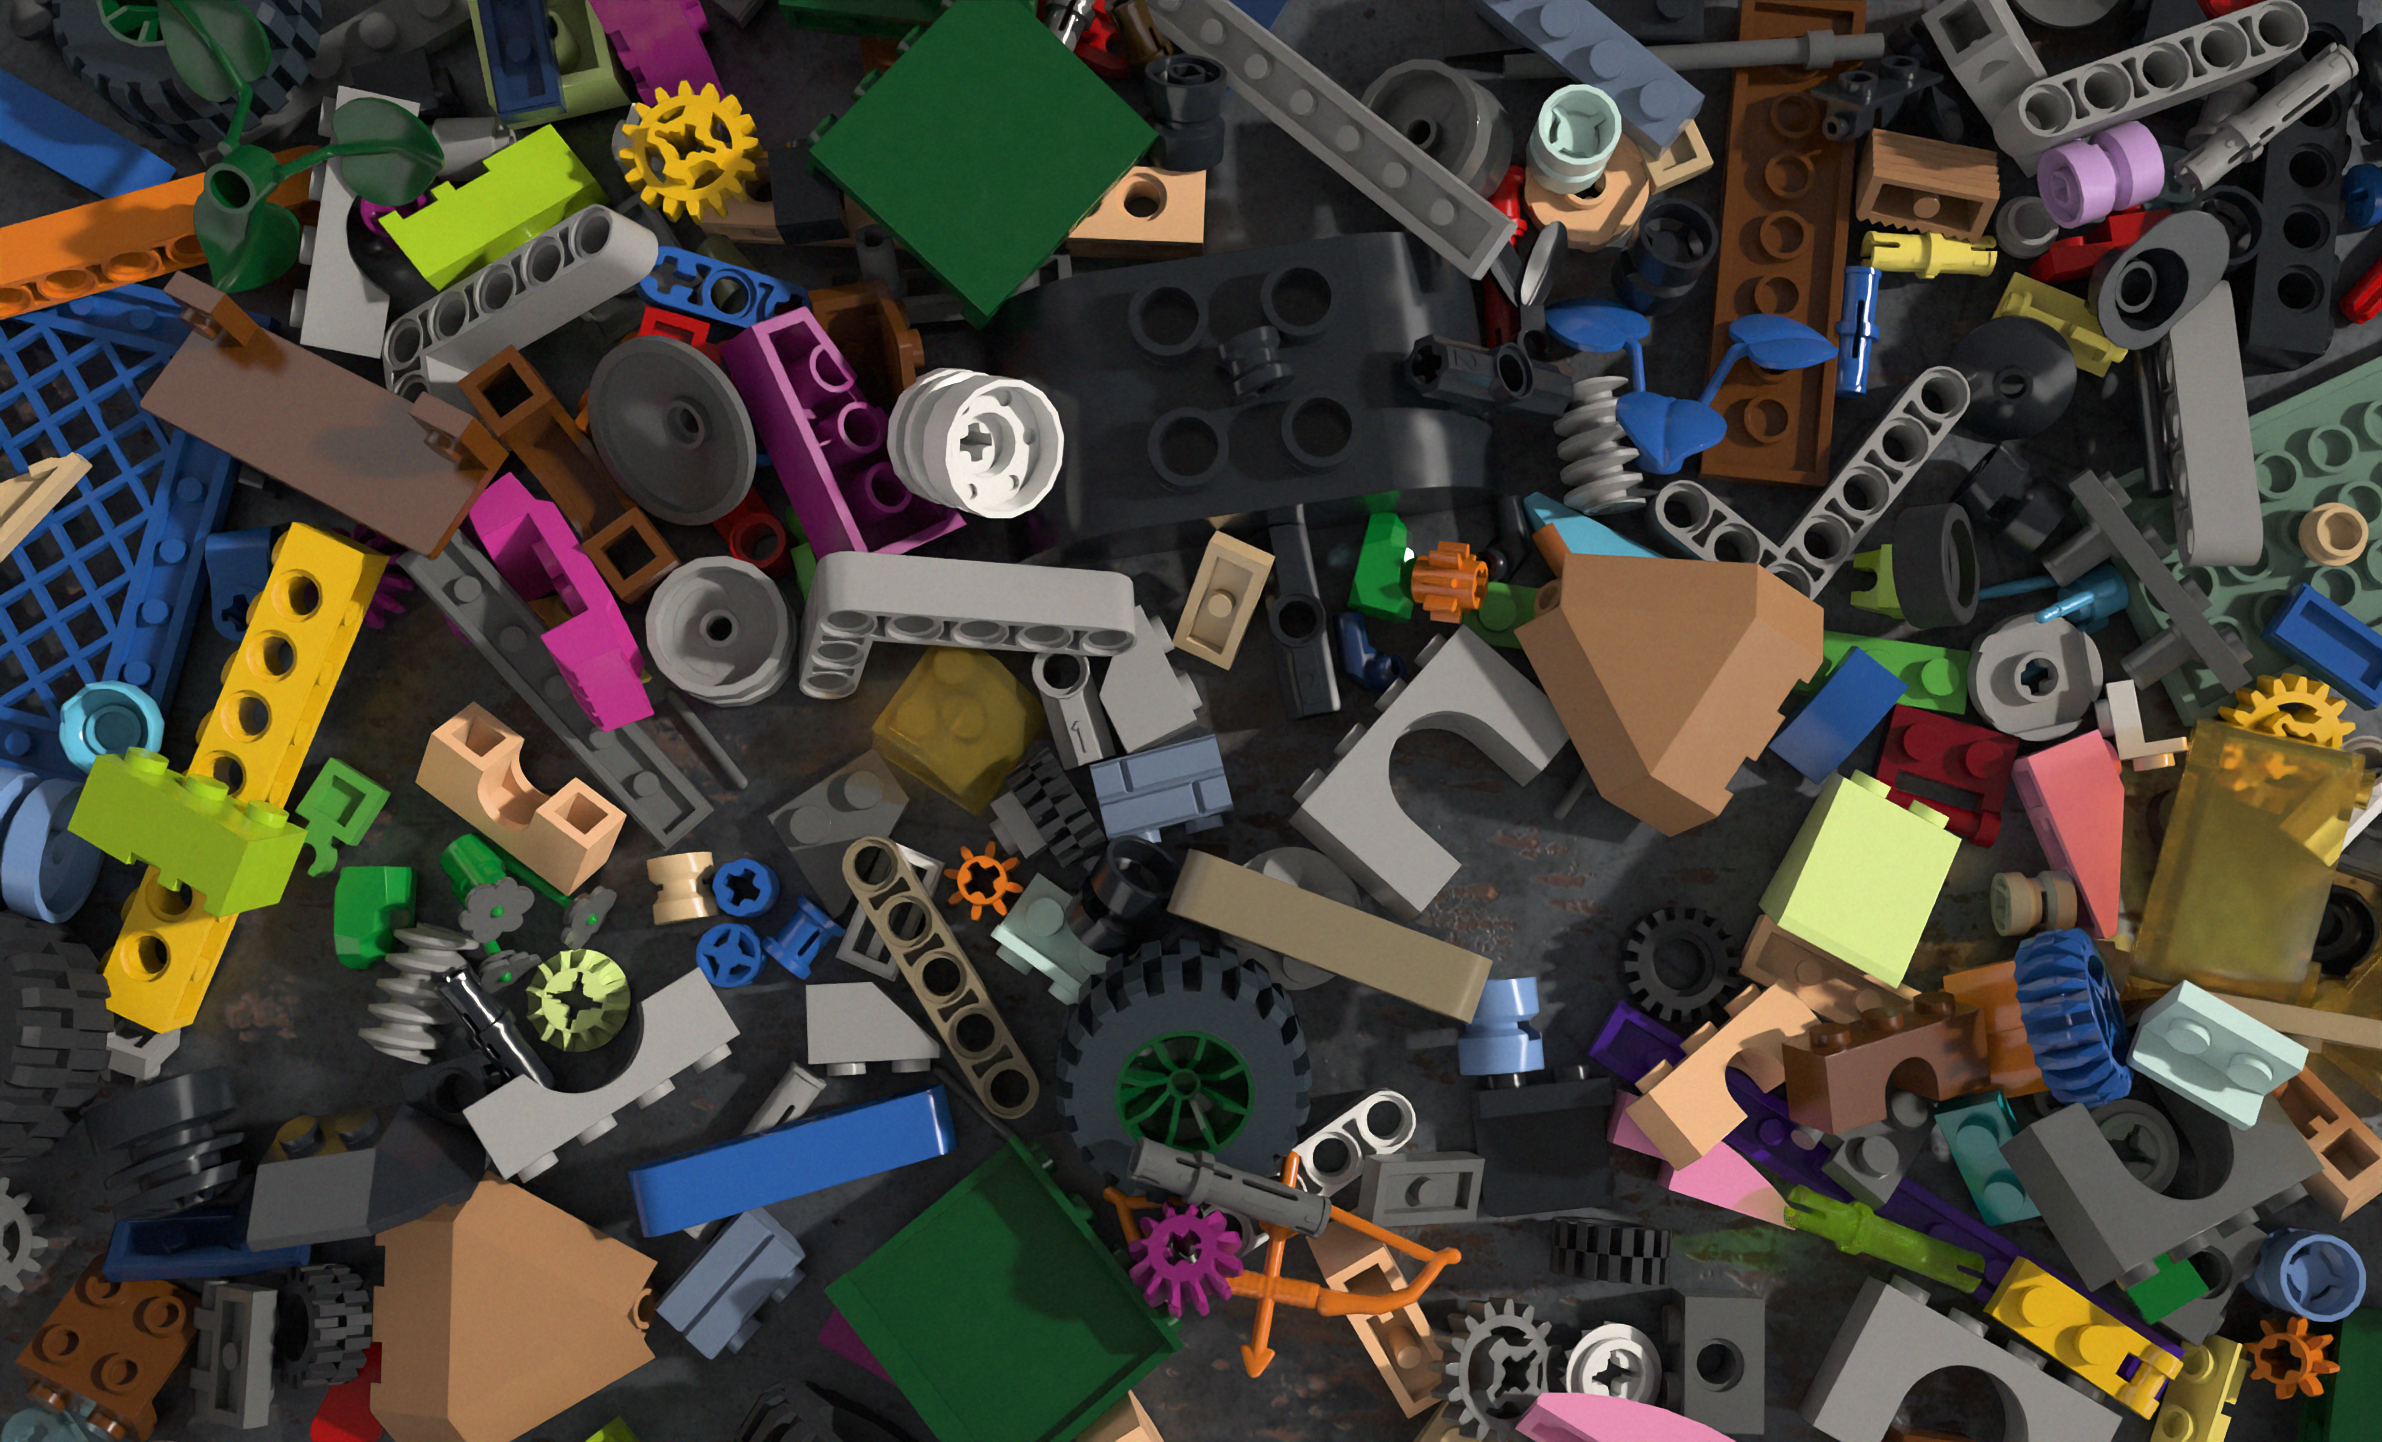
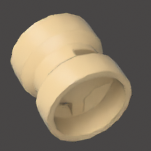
(683, 892)

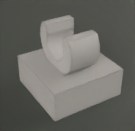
(138, 1051)

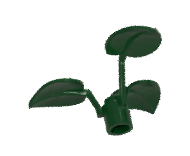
(247, 241)

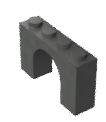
(2117, 1224)

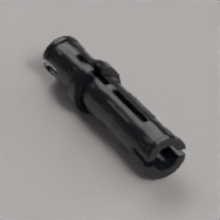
(492, 1028)

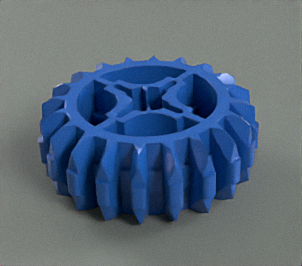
(2073, 1017)

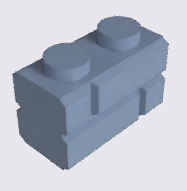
(1163, 790)
(732, 1281)

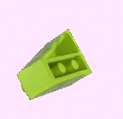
(517, 199)
(188, 831)

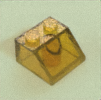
(959, 724)

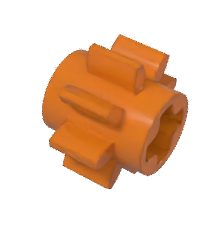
(1449, 582)
(966, 877)
(2280, 1368)

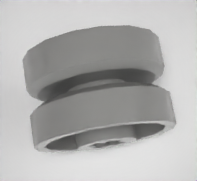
(694, 607)

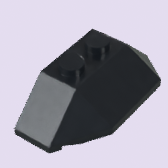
(356, 1176)

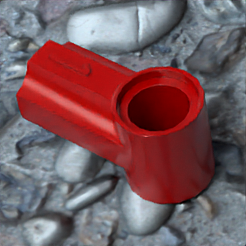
(747, 525)

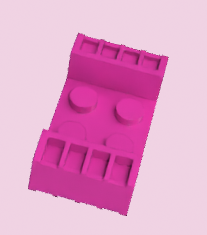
(542, 554)

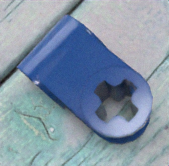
(238, 571)

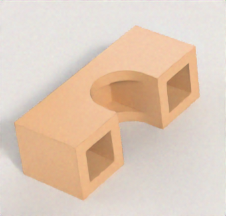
(478, 775)
(1689, 1105)

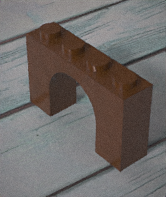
(568, 466)

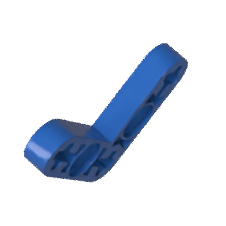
(760, 290)

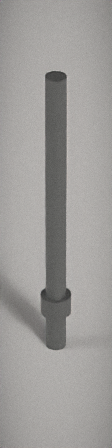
(1814, 50)

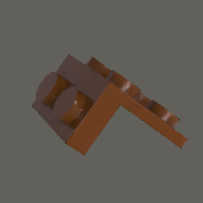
(871, 336)
(109, 1352)

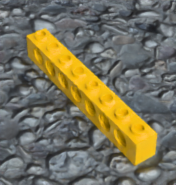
(270, 759)

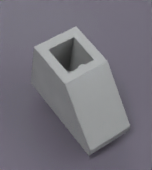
(1144, 694)
(866, 1024)

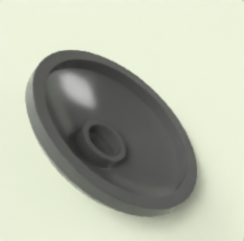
(672, 430)

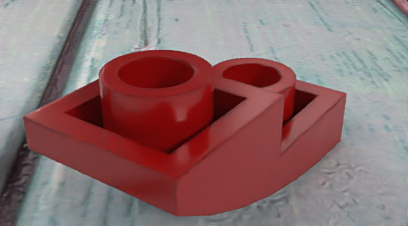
(2076, 256)

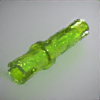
(1859, 1230)

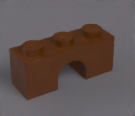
(1842, 1070)

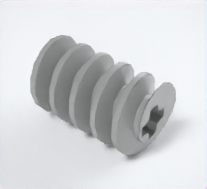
(1596, 450)
(413, 1002)

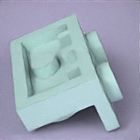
(1040, 937)
(2213, 1053)

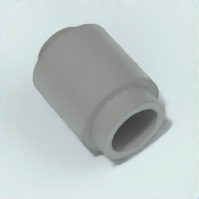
(468, 143)

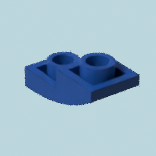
(1837, 715)

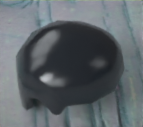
(2345, 934)

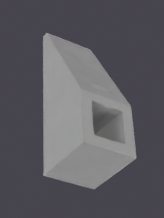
(1987, 57)

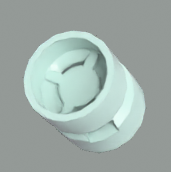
(1573, 139)

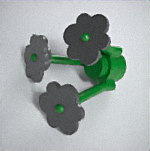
(496, 903)

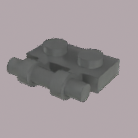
(1877, 1155)
(235, 1353)

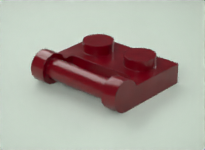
(1950, 756)

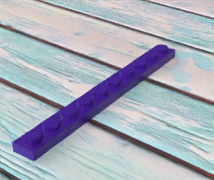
(1635, 1043)

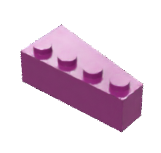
(660, 44)
(828, 441)

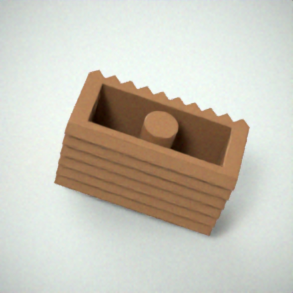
(1926, 185)

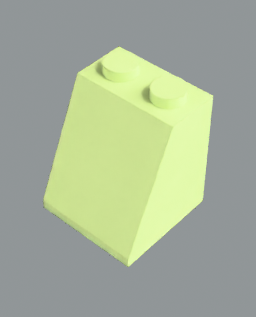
(1862, 876)

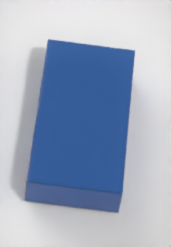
(2329, 645)

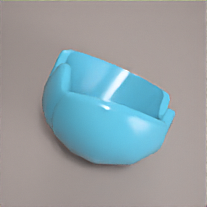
(108, 720)

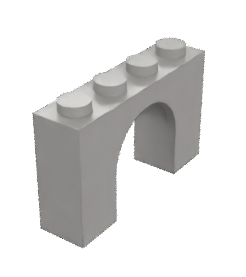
(1353, 809)
(1898, 1340)

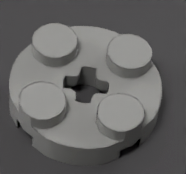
(2062, 698)

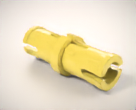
(1928, 254)

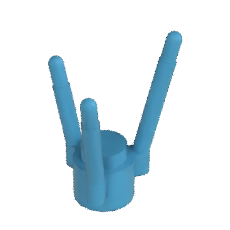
(2085, 601)

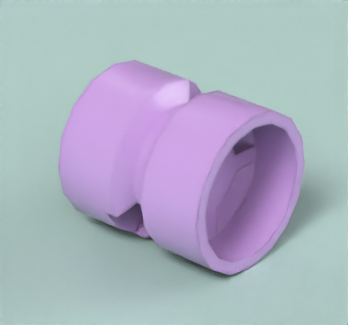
(2106, 174)

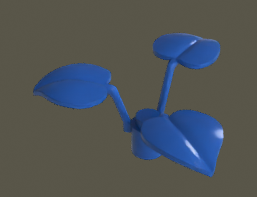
(1667, 427)

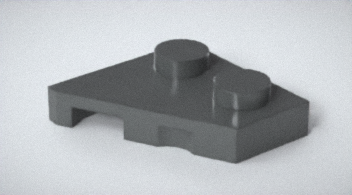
(835, 813)

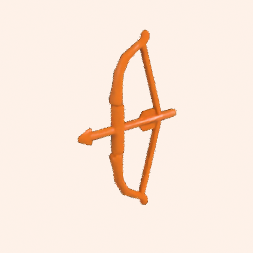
(1272, 1288)

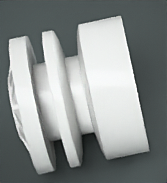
(976, 442)

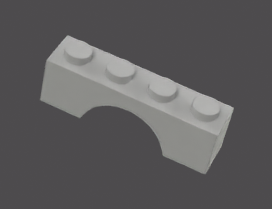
(342, 303)
(527, 1121)

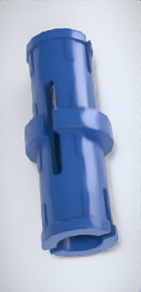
(1856, 331)

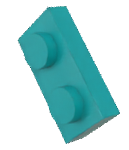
(1974, 1132)

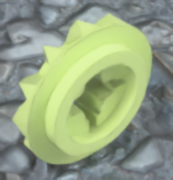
(602, 982)

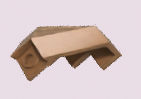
(1669, 674)
(502, 1317)

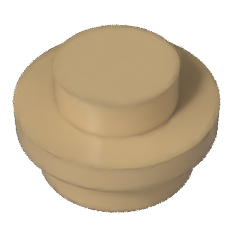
(2333, 534)

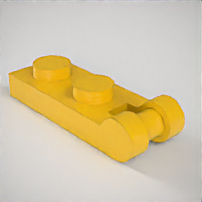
(2081, 1336)

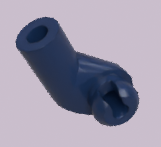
(1362, 661)

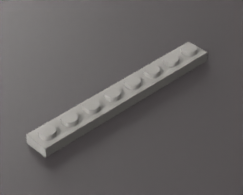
(1340, 131)

